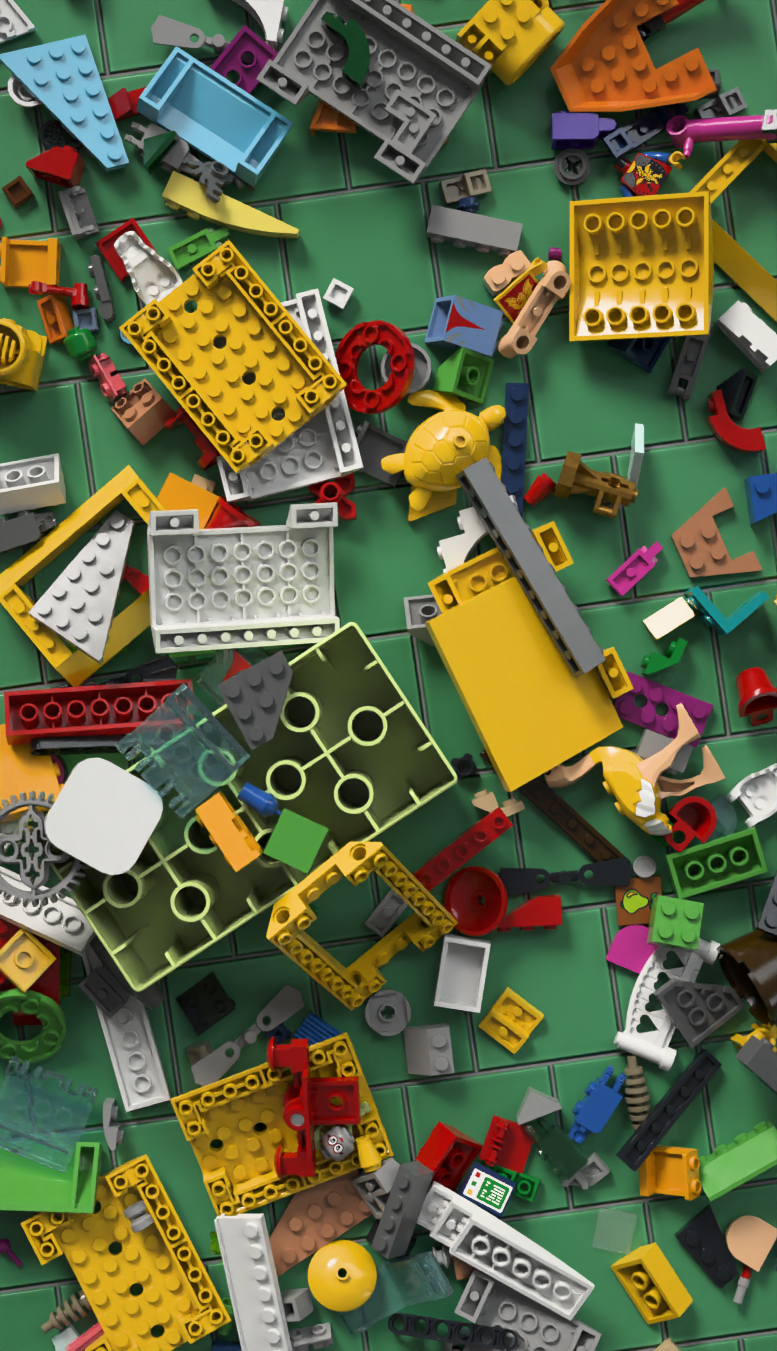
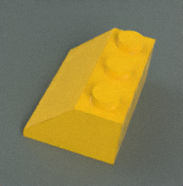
(652, 1284)

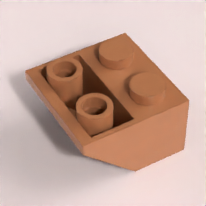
(143, 411)

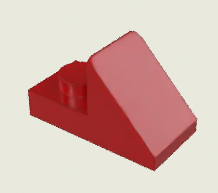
(124, 104)

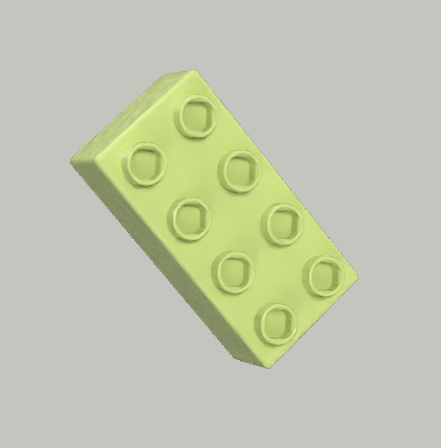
(340, 756)

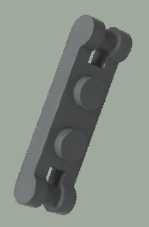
(689, 364)

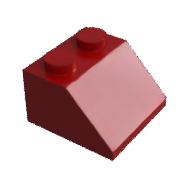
(58, 166)

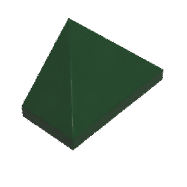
(157, 148)

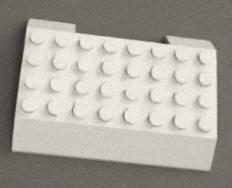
(315, 452)
(241, 581)

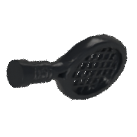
(45, 141)

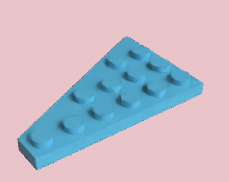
(70, 87)

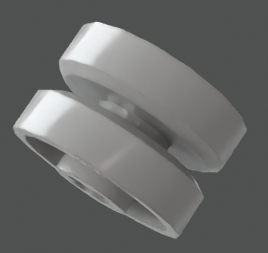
(421, 372)

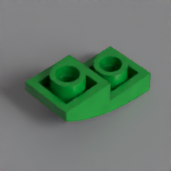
(526, 1184)

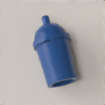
(259, 800)

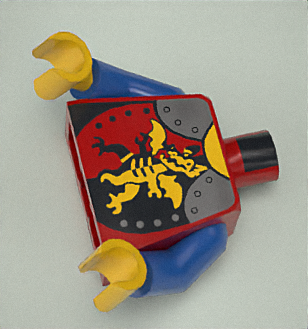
(646, 172)

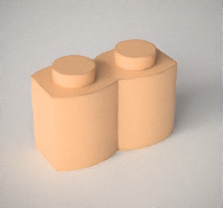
(502, 275)

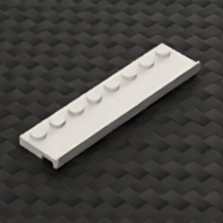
(252, 1282)

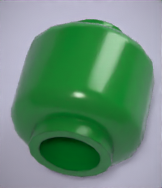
(80, 343)

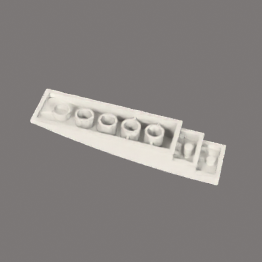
(502, 1252)

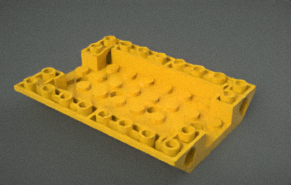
(259, 341)
(242, 1170)

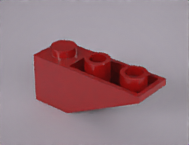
(538, 911)

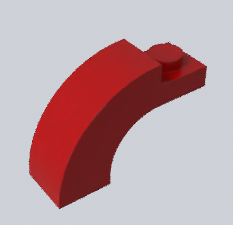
(728, 432)

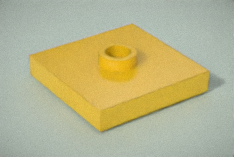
(24, 959)

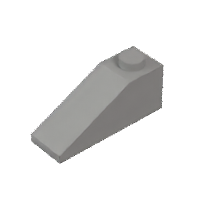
(296, 1303)

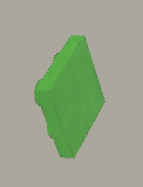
(295, 840)

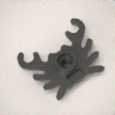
(214, 176)

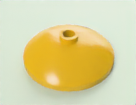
(337, 1292)

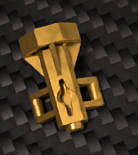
(578, 478)

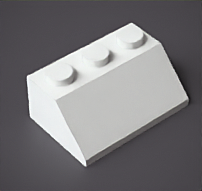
(31, 484)

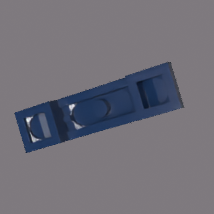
(642, 129)

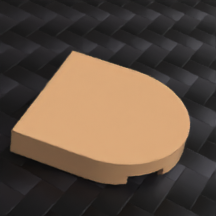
(750, 1240)

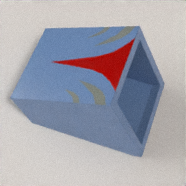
(465, 324)

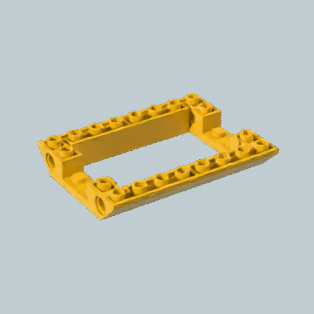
(727, 252)
(126, 626)
(355, 862)

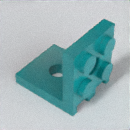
(713, 617)

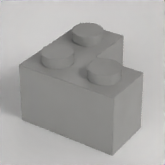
(652, 743)
(376, 1185)

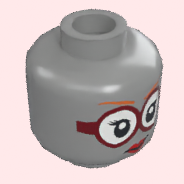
(337, 1143)

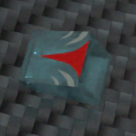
(226, 665)

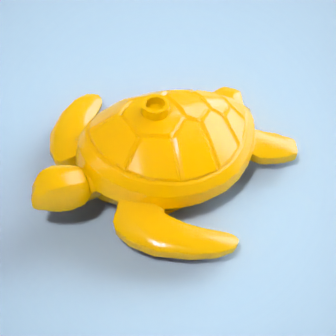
(445, 445)

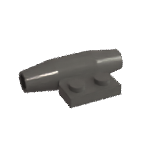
(109, 987)

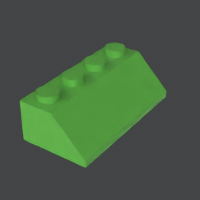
(716, 863)
(738, 1161)

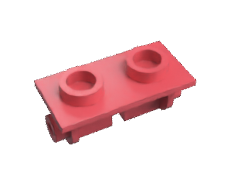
(101, 368)

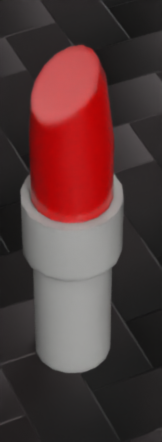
(743, 1284)

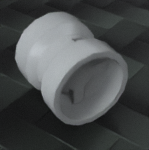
(138, 1216)

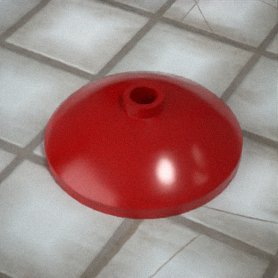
(464, 902)

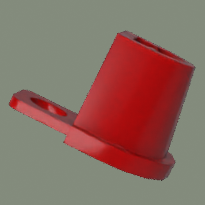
(230, 516)
(756, 695)
(694, 818)

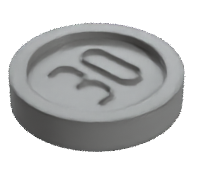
(644, 867)

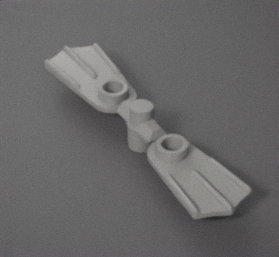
(175, 33)
(216, 1064)

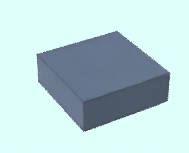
(86, 318)

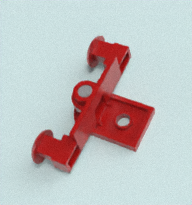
(309, 1104)

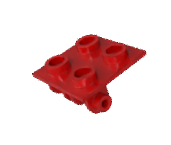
(506, 1144)

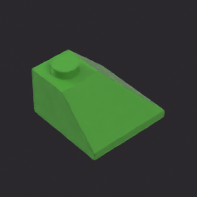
(465, 375)

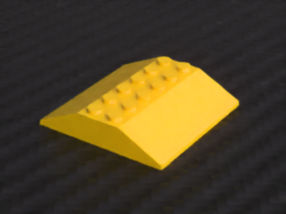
(641, 267)

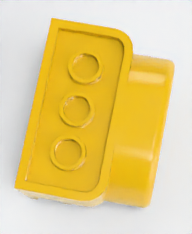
(511, 35)
(20, 355)

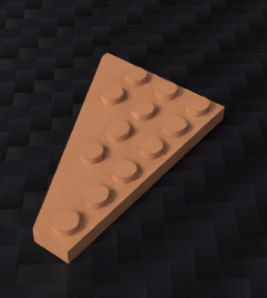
(315, 1219)

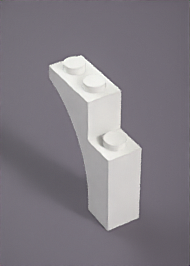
(269, 16)
(459, 548)

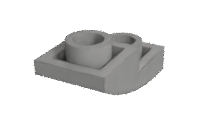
(112, 1130)

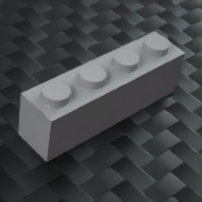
(473, 230)

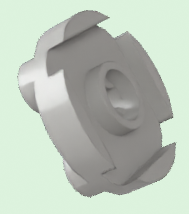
(398, 1020)

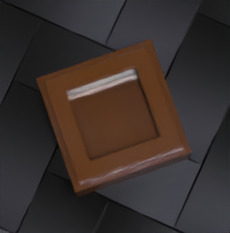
(18, 192)

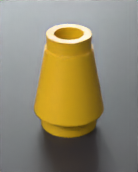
(368, 1155)

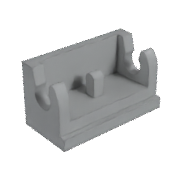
(78, 212)

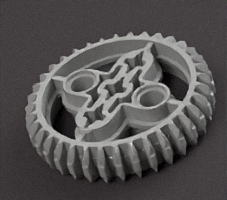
(34, 860)

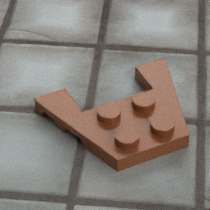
(703, 547)

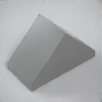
(535, 1105)

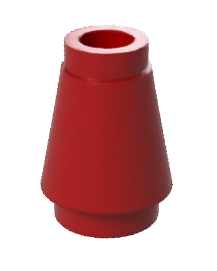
(540, 489)

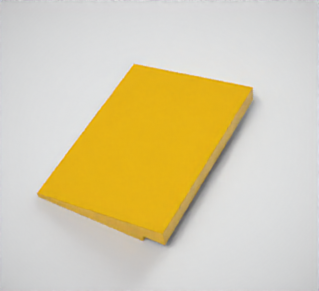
(519, 685)

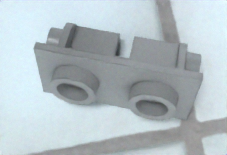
(318, 1335)

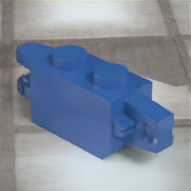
(596, 1106)

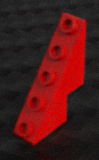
(462, 848)

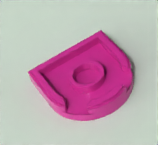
(631, 948)

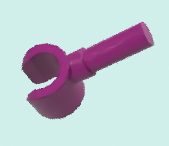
(555, 254)
(5, 1246)

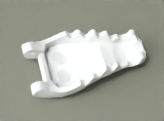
(149, 272)
(757, 794)

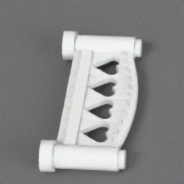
(654, 1044)

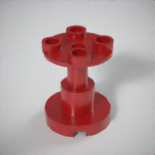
(202, 442)

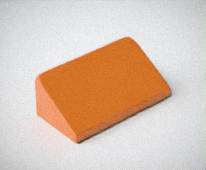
(55, 317)

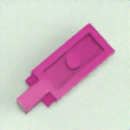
(634, 568)

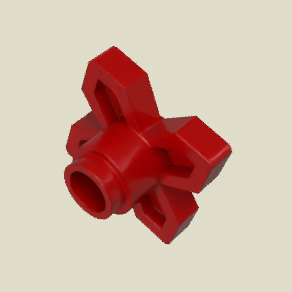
(340, 489)

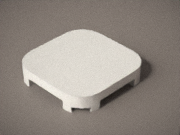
(103, 816)

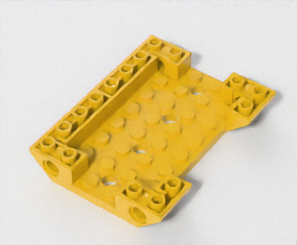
(158, 1257)

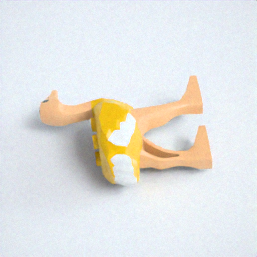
(639, 781)

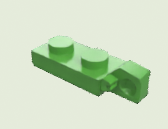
(197, 246)

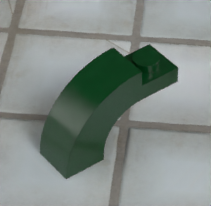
(358, 62)

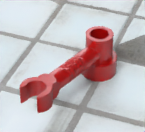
(78, 294)

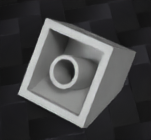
(429, 1049)

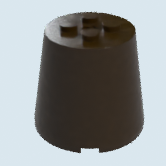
(752, 972)

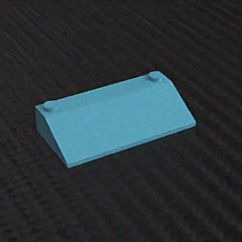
(214, 116)

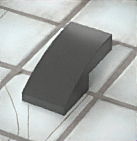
(725, 105)

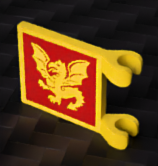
(518, 292)

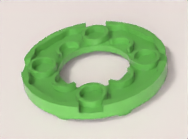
(52, 1019)

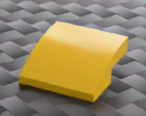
(511, 1020)

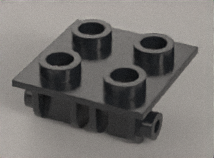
(205, 1003)

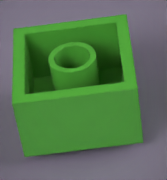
(675, 923)

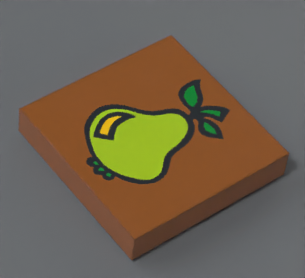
(636, 900)

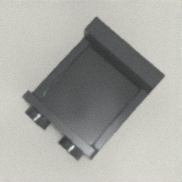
(373, 447)

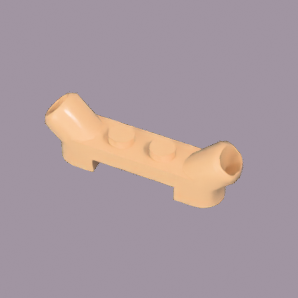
(522, 334)

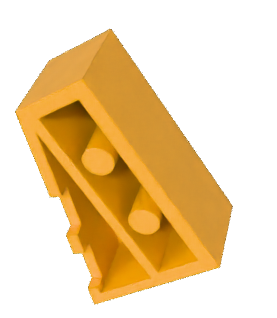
(228, 831)

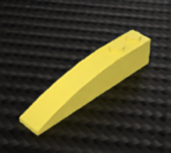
(191, 197)

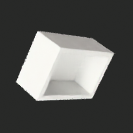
(462, 973)

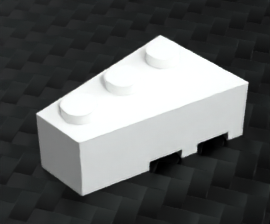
(749, 335)

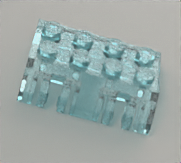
(184, 750)
(42, 1114)

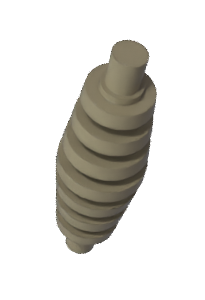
(637, 1092)
(71, 1310)

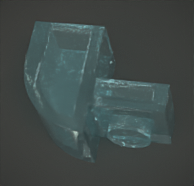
(726, 817)

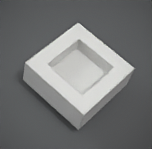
(338, 294)

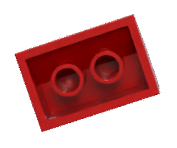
(448, 1155)

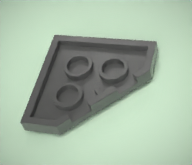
(258, 697)
(697, 1007)

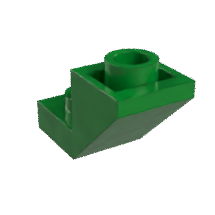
(655, 662)

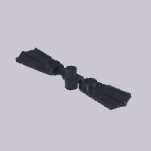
(155, 670)
(608, 872)

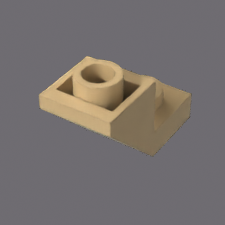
(488, 803)

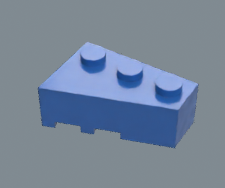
(761, 496)

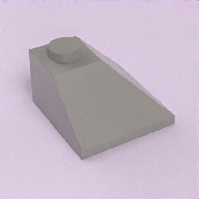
(418, 611)

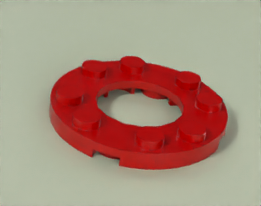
(402, 364)

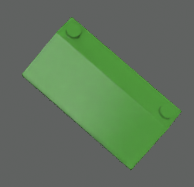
(38, 1188)

